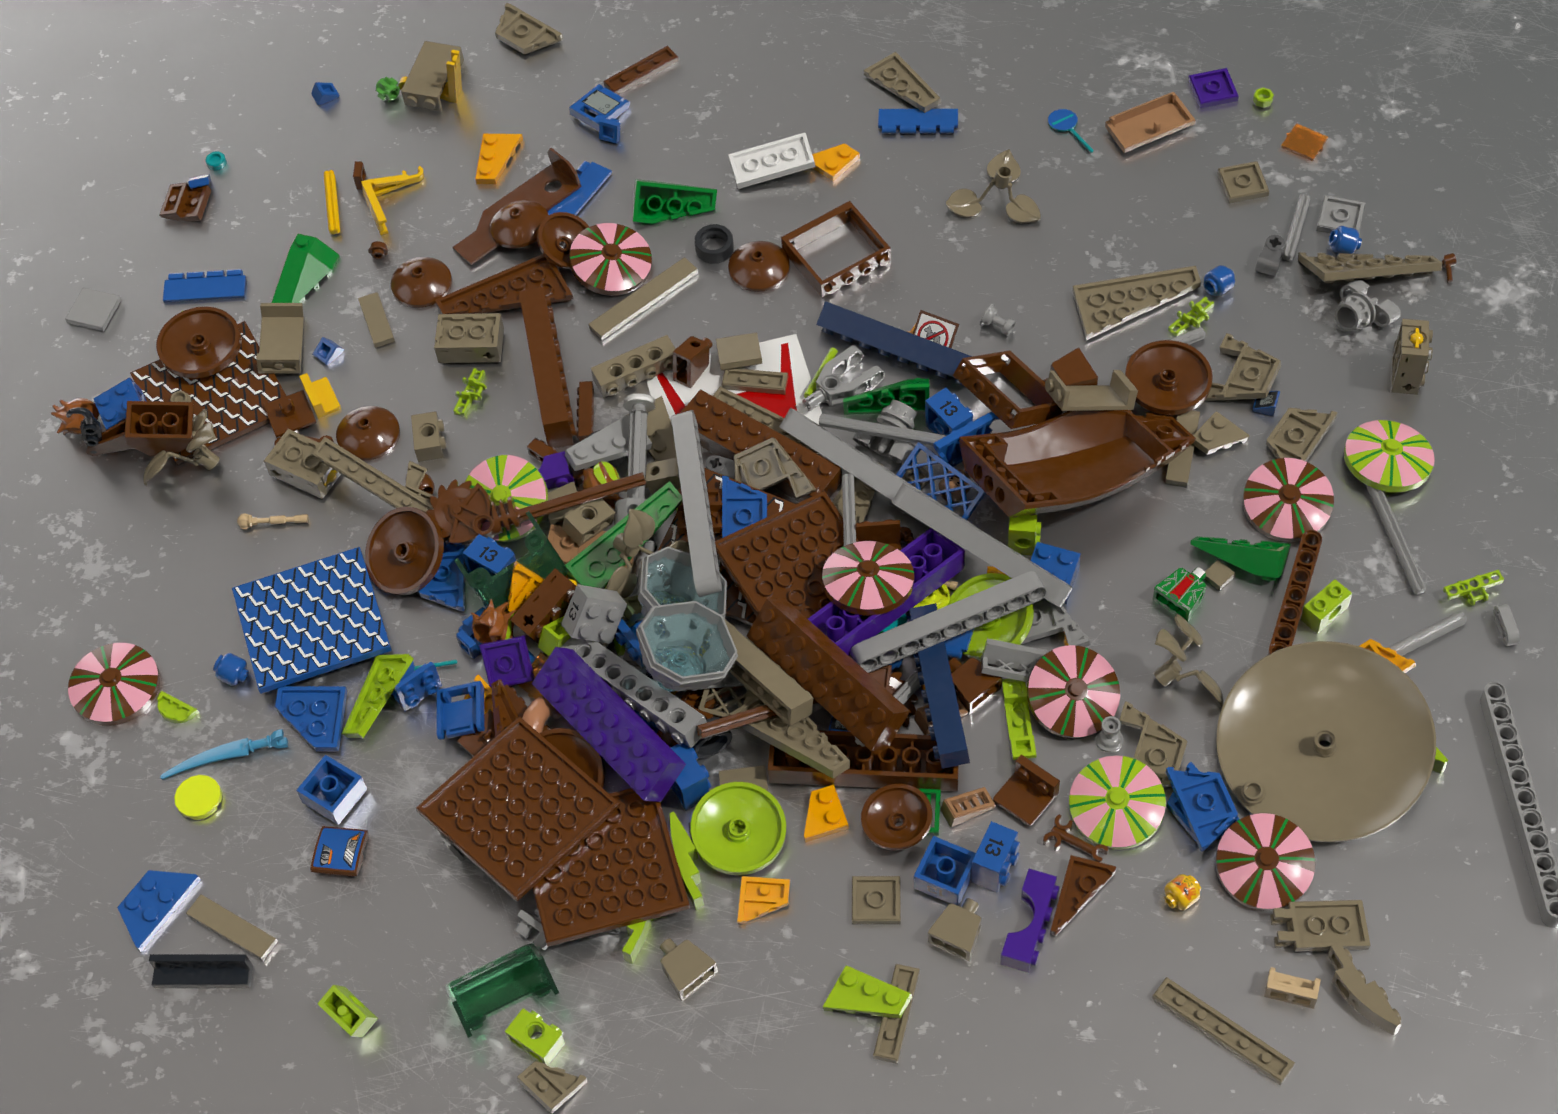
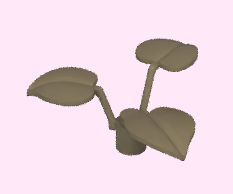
(1003, 171)
(202, 453)
(638, 529)
(1171, 669)

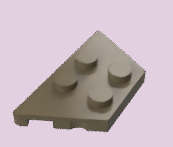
(524, 31)
(1299, 433)

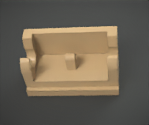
(1292, 989)

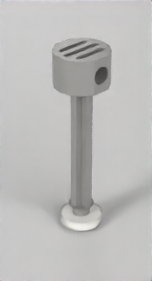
(639, 406)

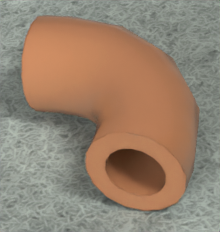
(539, 712)

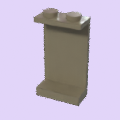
(428, 76)
(281, 338)
(1117, 396)

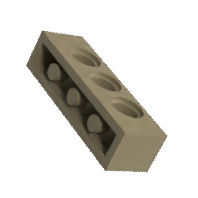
(634, 366)

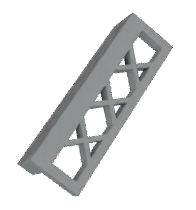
(1009, 656)

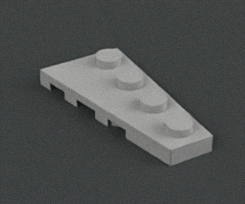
(603, 445)

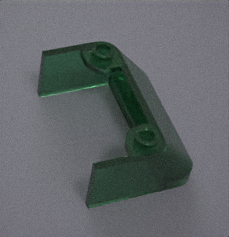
(540, 559)
(499, 984)

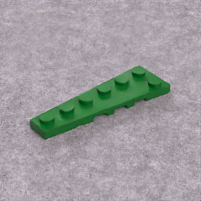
(600, 559)

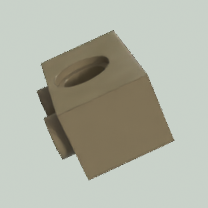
(427, 425)
(581, 529)

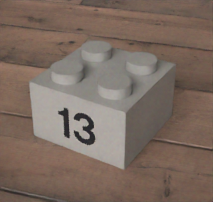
(594, 614)

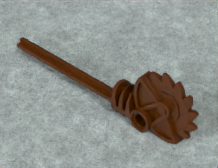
(464, 509)
(882, 675)

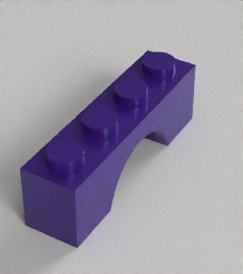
(556, 470)
(1021, 946)

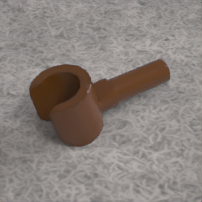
(1448, 261)

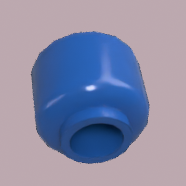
(1344, 240)
(1219, 280)
(230, 669)

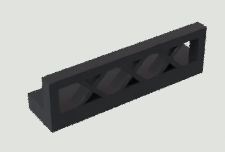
(201, 970)

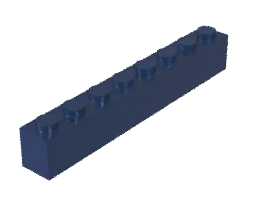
(890, 340)
(942, 700)

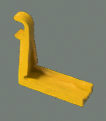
(454, 85)
(378, 186)

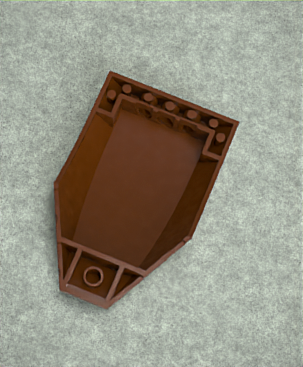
(1071, 458)

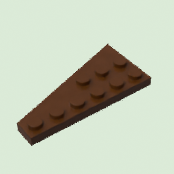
(502, 289)

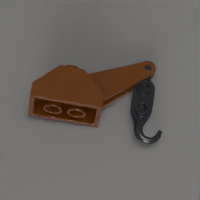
(147, 427)

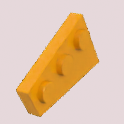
(494, 155)

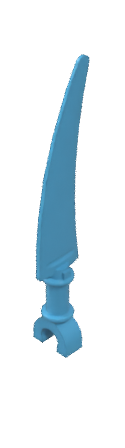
(229, 750)

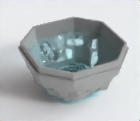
(669, 579)
(685, 646)

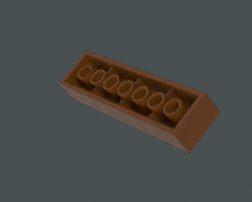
(547, 368)
(730, 431)
(828, 674)
(906, 761)

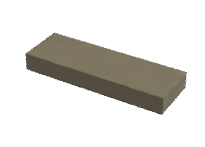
(376, 319)
(755, 381)

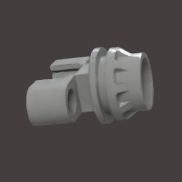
(1360, 311)
(896, 415)

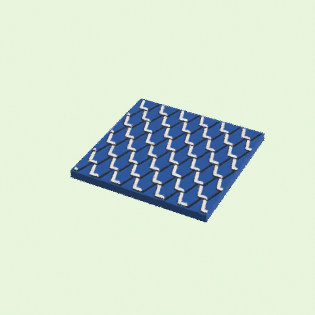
(310, 620)

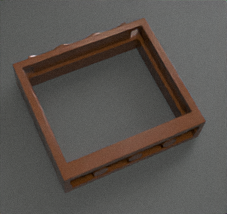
(821, 227)
(971, 375)

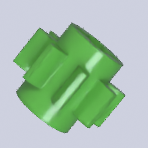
(387, 89)

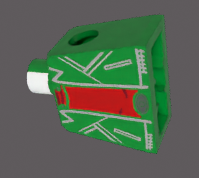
(1181, 592)

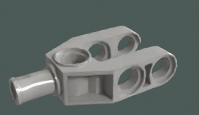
(830, 387)

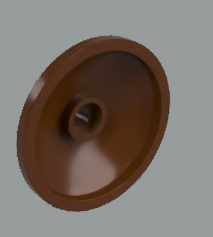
(517, 223)
(558, 230)
(759, 273)
(421, 282)
(370, 440)
(894, 805)

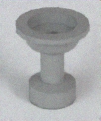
(990, 316)
(1110, 737)

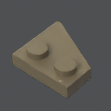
(1218, 434)
(550, 1085)

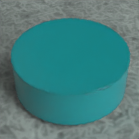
(216, 161)

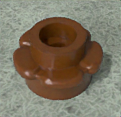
(378, 250)

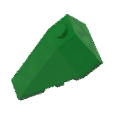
(664, 201)
(303, 269)
(910, 392)
(1260, 559)

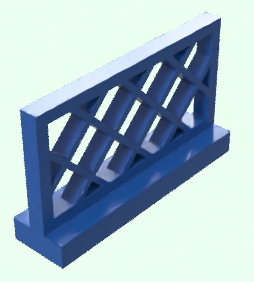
(946, 466)

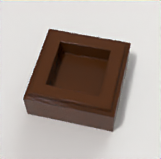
(359, 174)

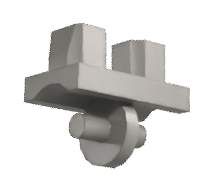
(527, 925)

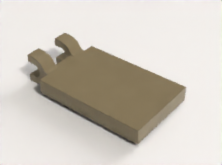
(1321, 925)

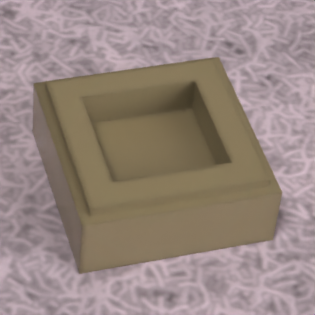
(909, 476)
(1219, 575)

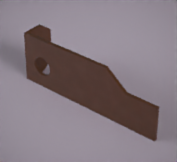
(561, 170)

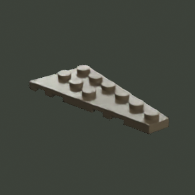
(1353, 266)
(799, 740)

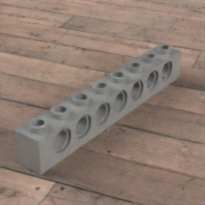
(641, 692)

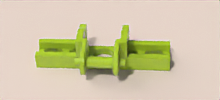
(1189, 320)
(477, 388)
(1466, 593)

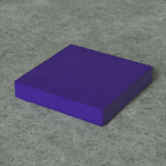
(1213, 88)
(507, 661)

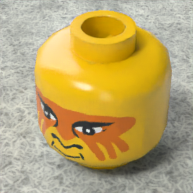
(1182, 892)

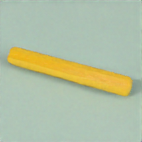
(331, 202)

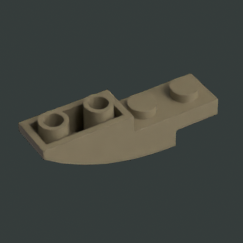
(1365, 998)

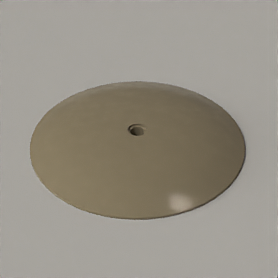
(1338, 695)

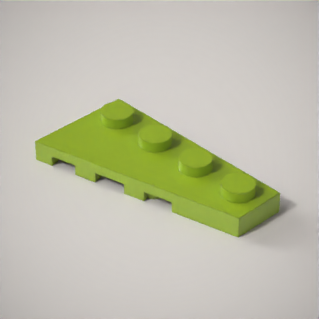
(376, 690)

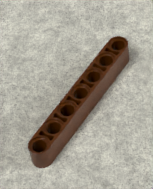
(1296, 590)

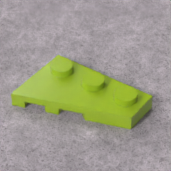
(866, 994)

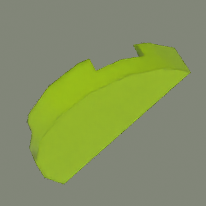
(174, 709)

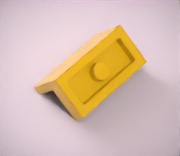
(320, 395)

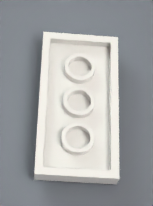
(771, 160)

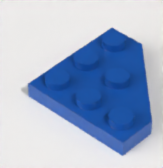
(314, 713)

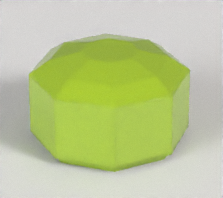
(1263, 97)

